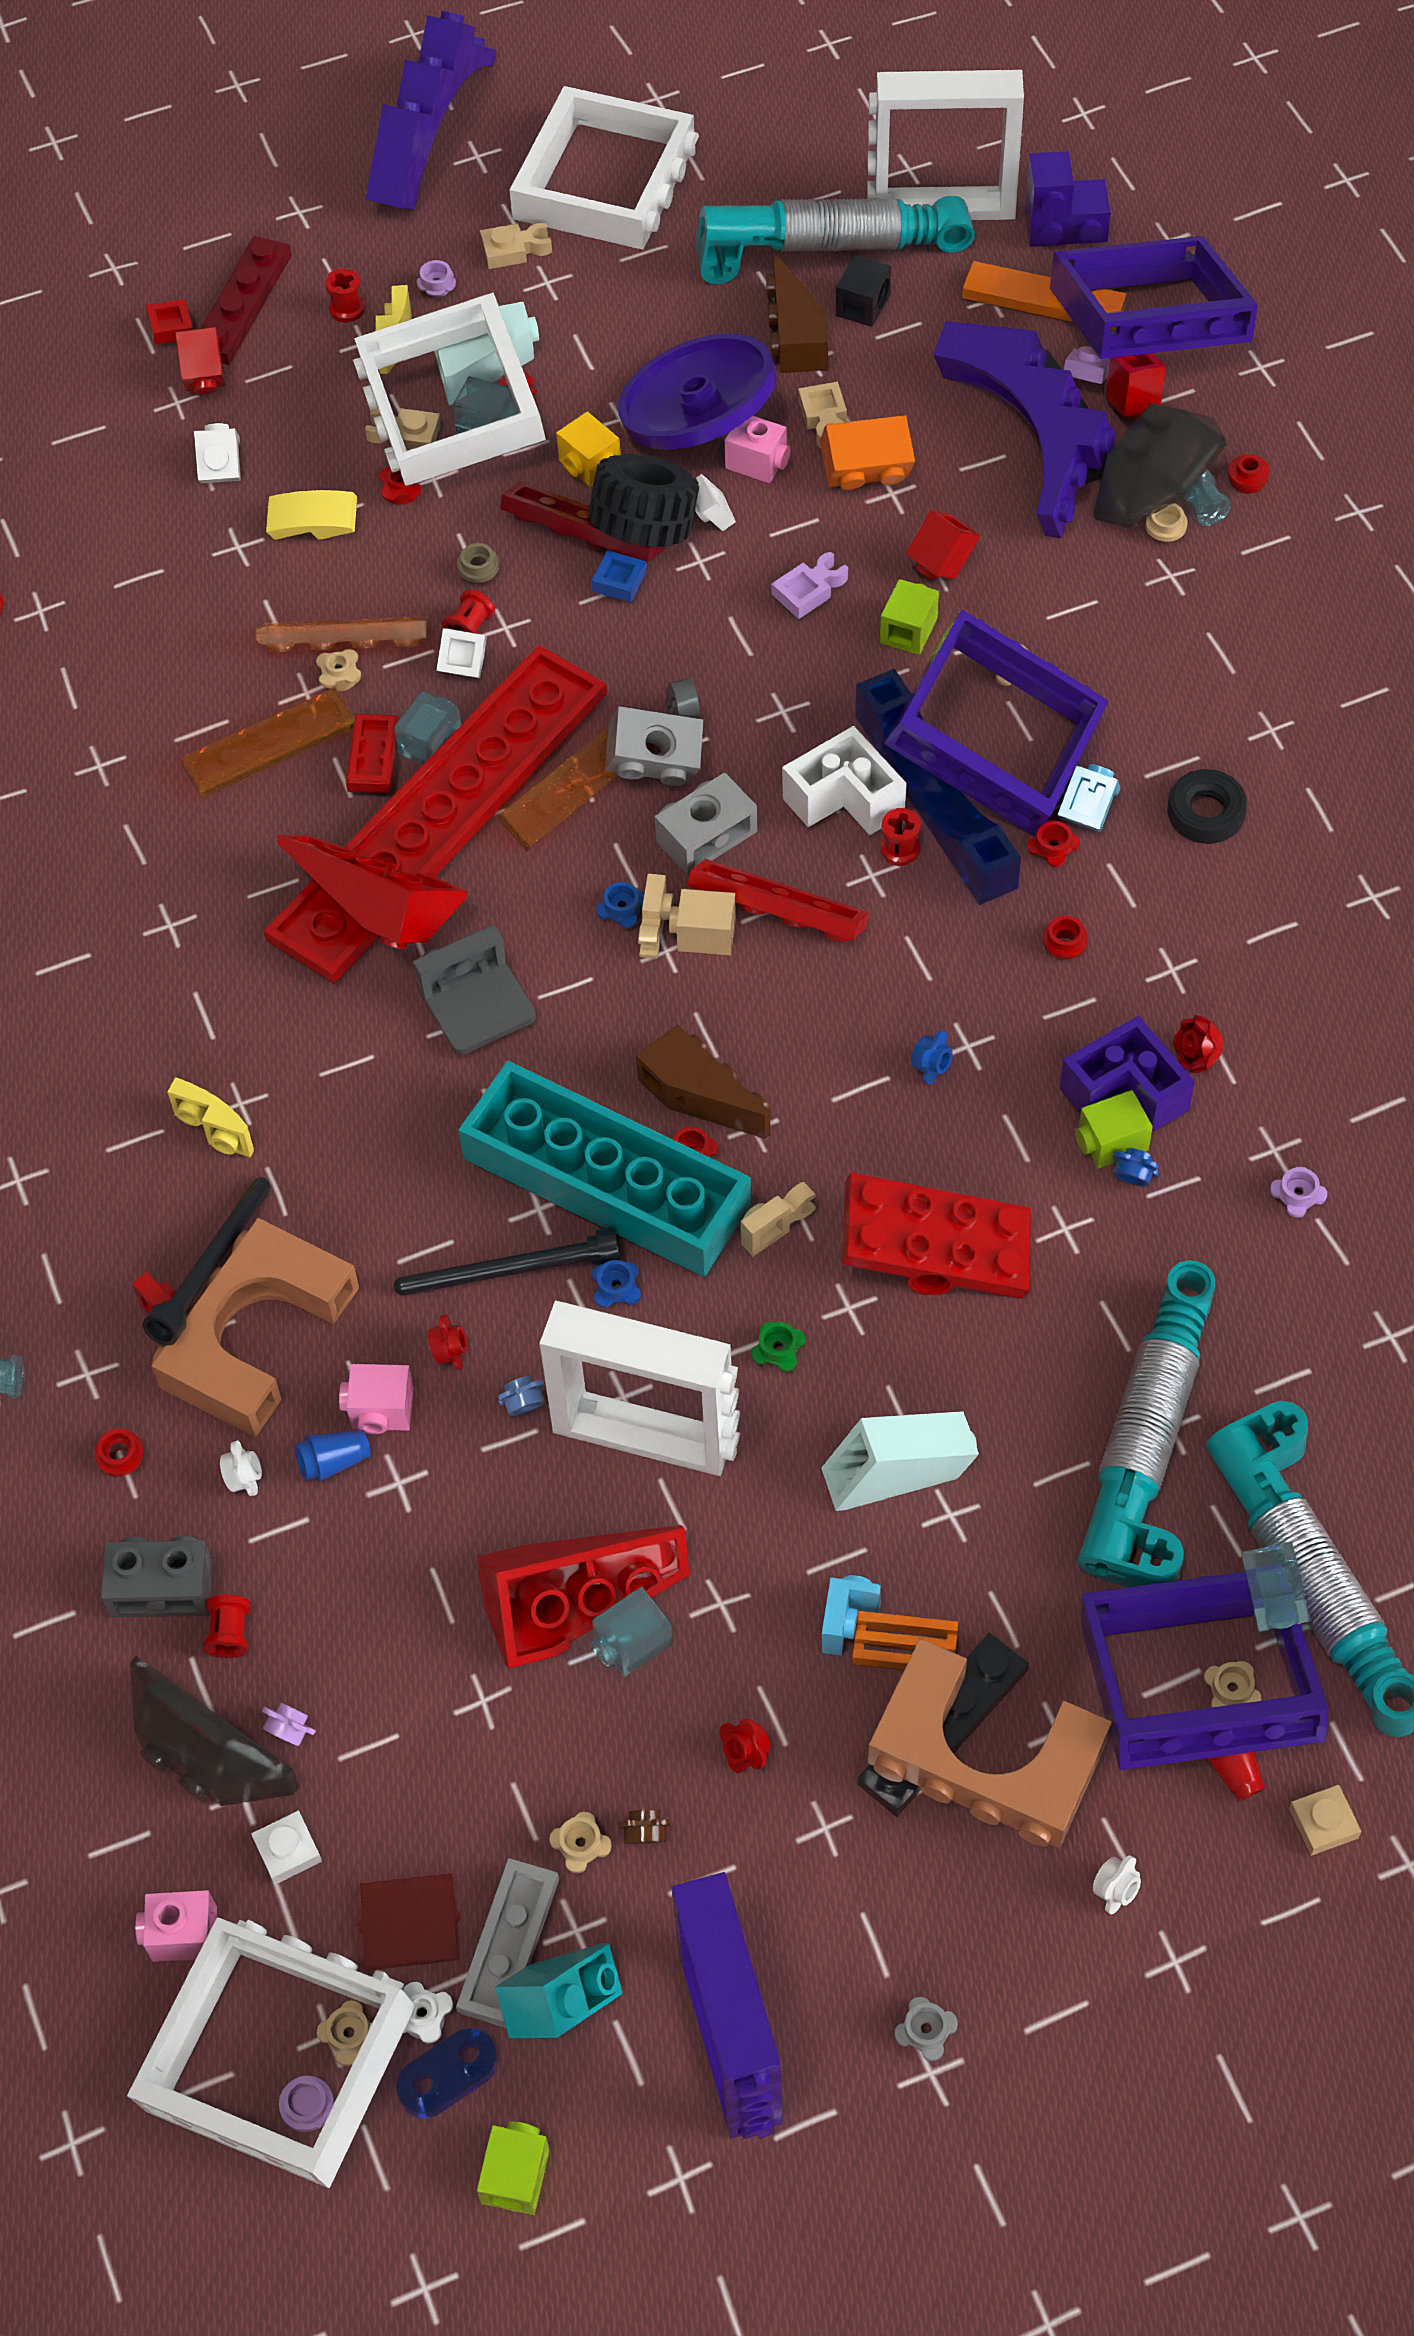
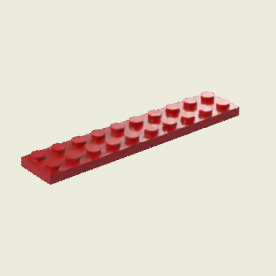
(446, 800)

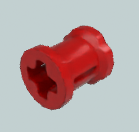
(345, 301)
(470, 616)
(893, 834)
(226, 1626)

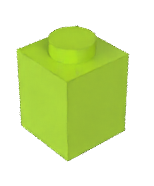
(909, 616)
(1113, 1127)
(513, 2168)

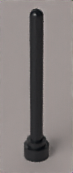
(598, 1249)
(167, 1320)

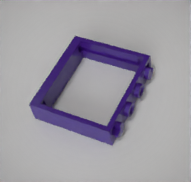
(1221, 321)
(967, 769)
(1207, 1730)
(728, 2006)

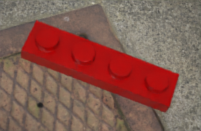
(794, 905)

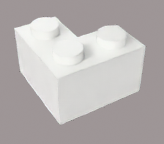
(845, 775)

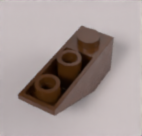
(799, 320)
(695, 1084)

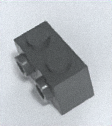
(156, 1577)

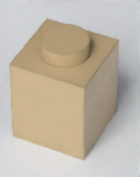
(704, 921)

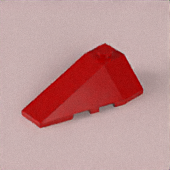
(381, 900)
(552, 1590)

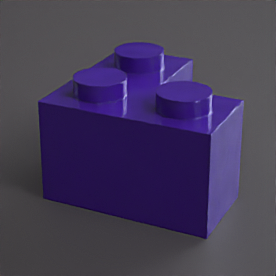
(1064, 209)
(1127, 1061)

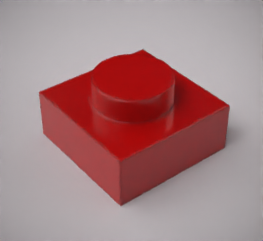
(166, 319)
(150, 1292)

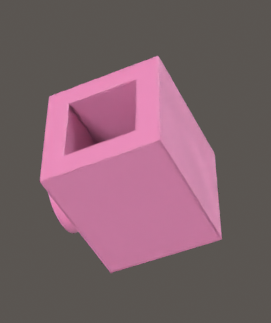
(757, 449)
(378, 1397)
(175, 1924)

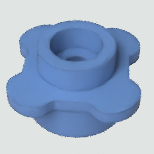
(522, 1395)

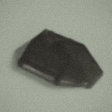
(1156, 463)
(200, 1745)

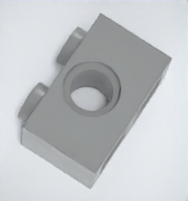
(675, 736)
(706, 822)

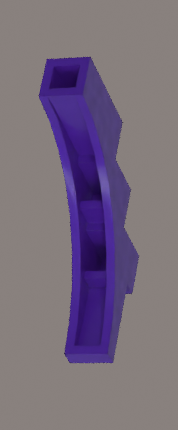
(426, 89)
(1013, 368)

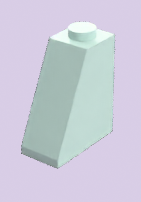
(477, 355)
(898, 1456)

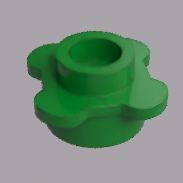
(778, 1333)

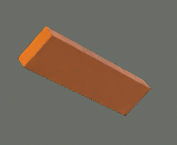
(1027, 292)

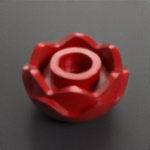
(1198, 1044)

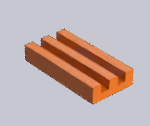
(899, 1624)

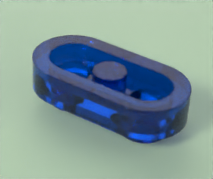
(449, 2074)

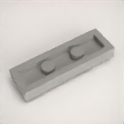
(507, 1937)

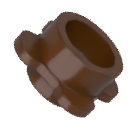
(644, 1827)

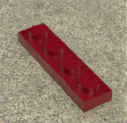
(246, 293)
(566, 519)

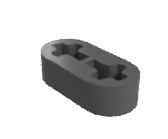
(682, 698)

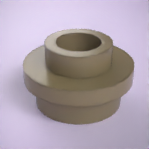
(478, 563)

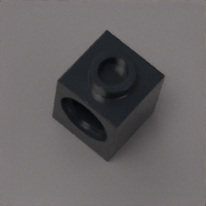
(863, 290)

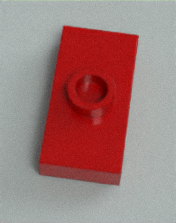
(372, 753)

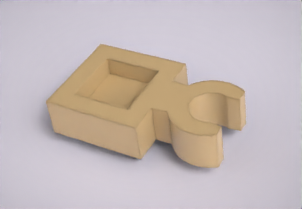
(509, 245)
(822, 406)
(415, 427)
(655, 910)
(771, 1221)

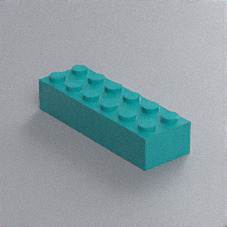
(606, 1168)

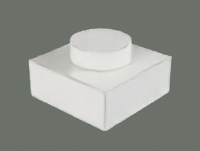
(712, 505)
(461, 653)
(286, 1847)

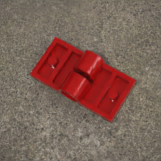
(936, 1237)

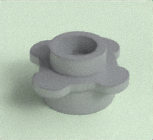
(922, 2013)

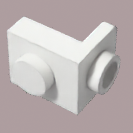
(217, 454)

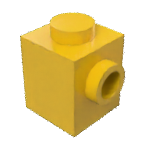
(584, 445)

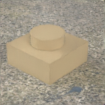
(1325, 1820)

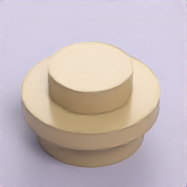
(1167, 524)

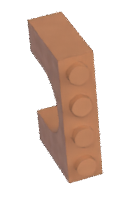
(262, 1266)
(1034, 1799)

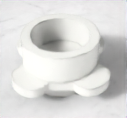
(240, 1469)
(1117, 1882)
(437, 2006)

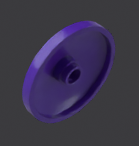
(697, 391)

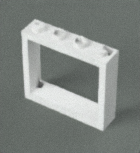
(950, 91)
(588, 217)
(430, 334)
(650, 1352)
(192, 2009)

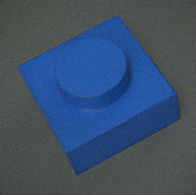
(619, 576)

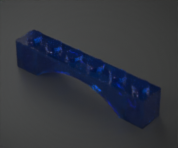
(968, 838)

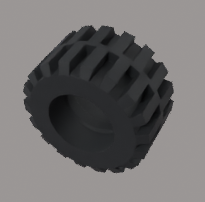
(643, 500)

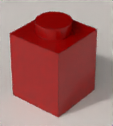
(200, 360)
(1135, 383)
(942, 545)

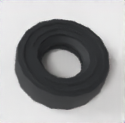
(1201, 828)

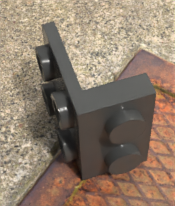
(473, 991)

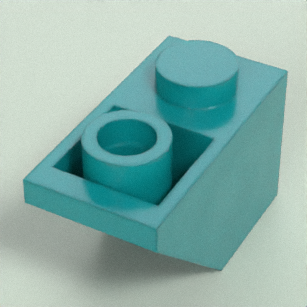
(558, 1992)

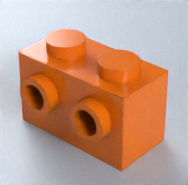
(867, 452)

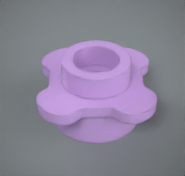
(1299, 1179)
(287, 1723)

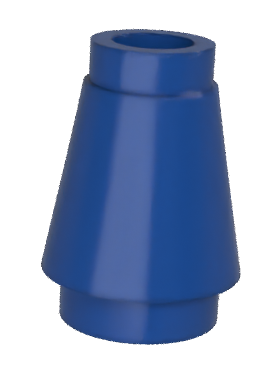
(330, 1453)

